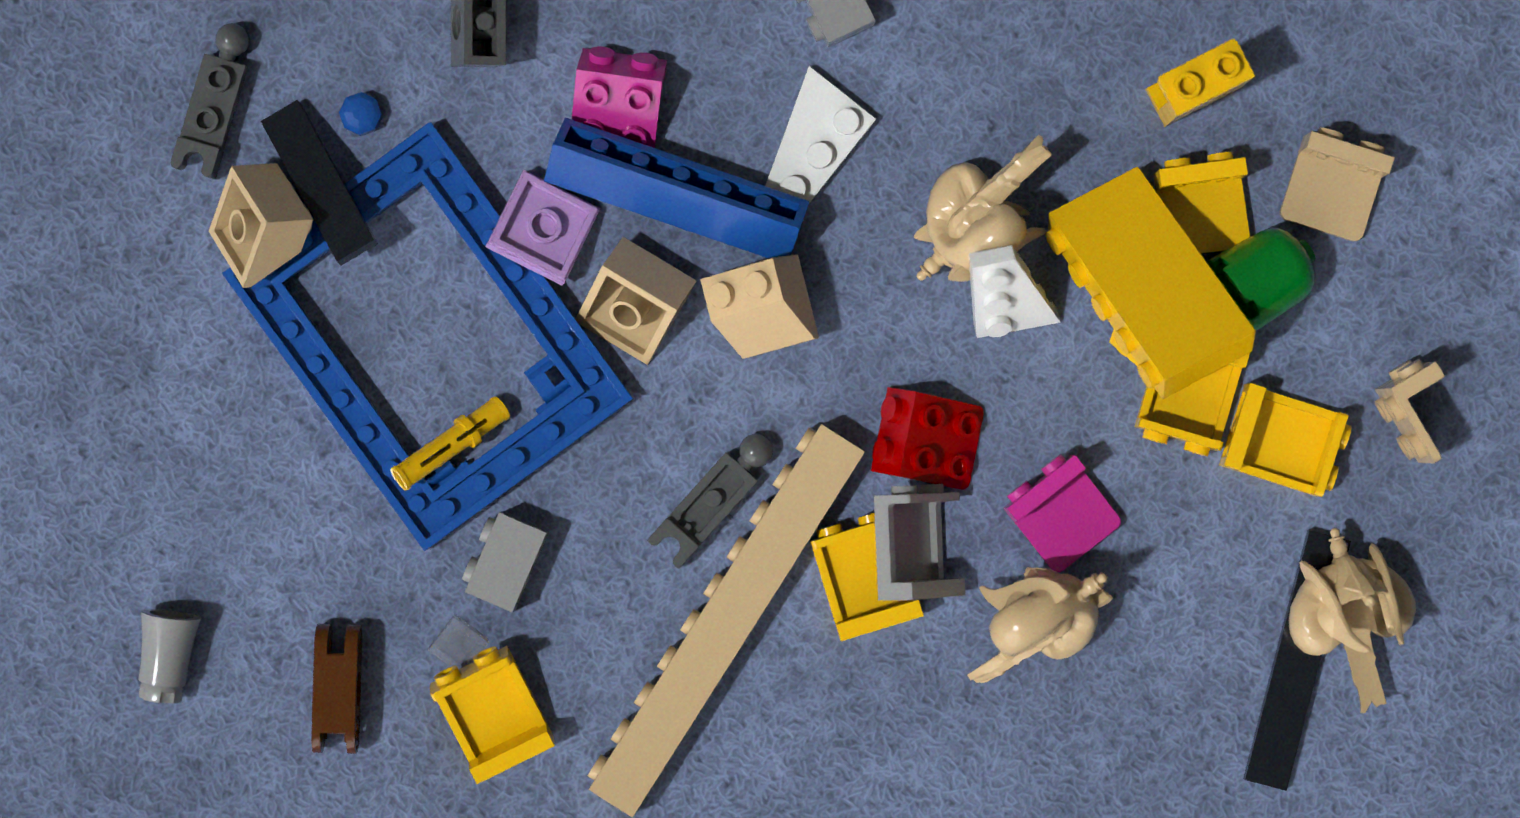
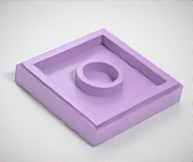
(542, 227)

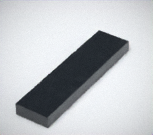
(319, 182)

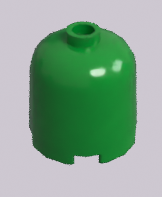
(1266, 274)

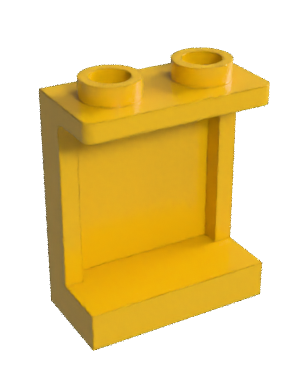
(1200, 82)
(1193, 413)
(1285, 441)
(850, 580)
(492, 712)

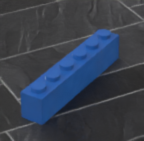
(675, 190)

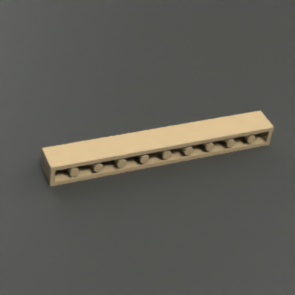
(726, 619)

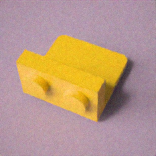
(1206, 199)

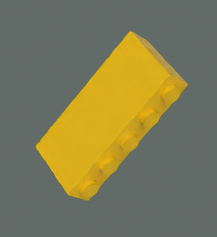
(1149, 283)

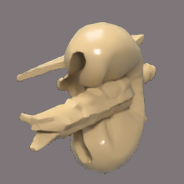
(971, 213)
(1345, 605)
(1041, 614)

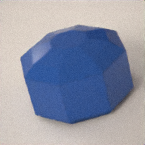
(361, 114)

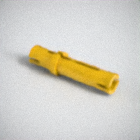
(489, 416)

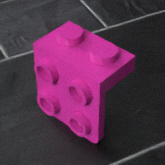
(619, 93)
(1062, 512)

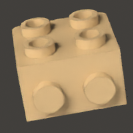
(1334, 184)
(1394, 406)

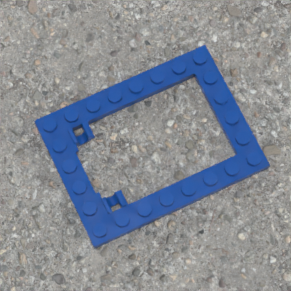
(570, 408)

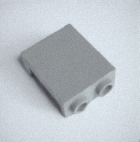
(911, 544)

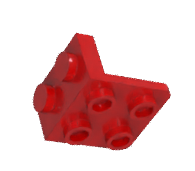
(927, 438)

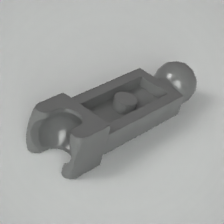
(213, 102)
(713, 497)

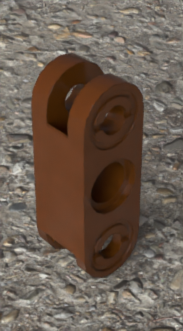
(336, 688)

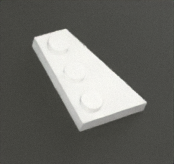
(817, 138)
(1006, 294)

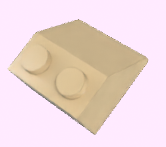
(259, 221)
(634, 300)
(761, 306)

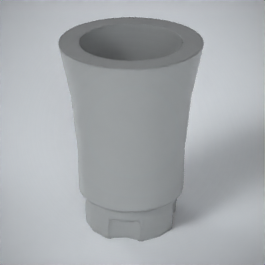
(165, 653)

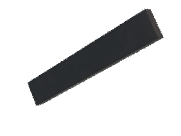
(1287, 689)

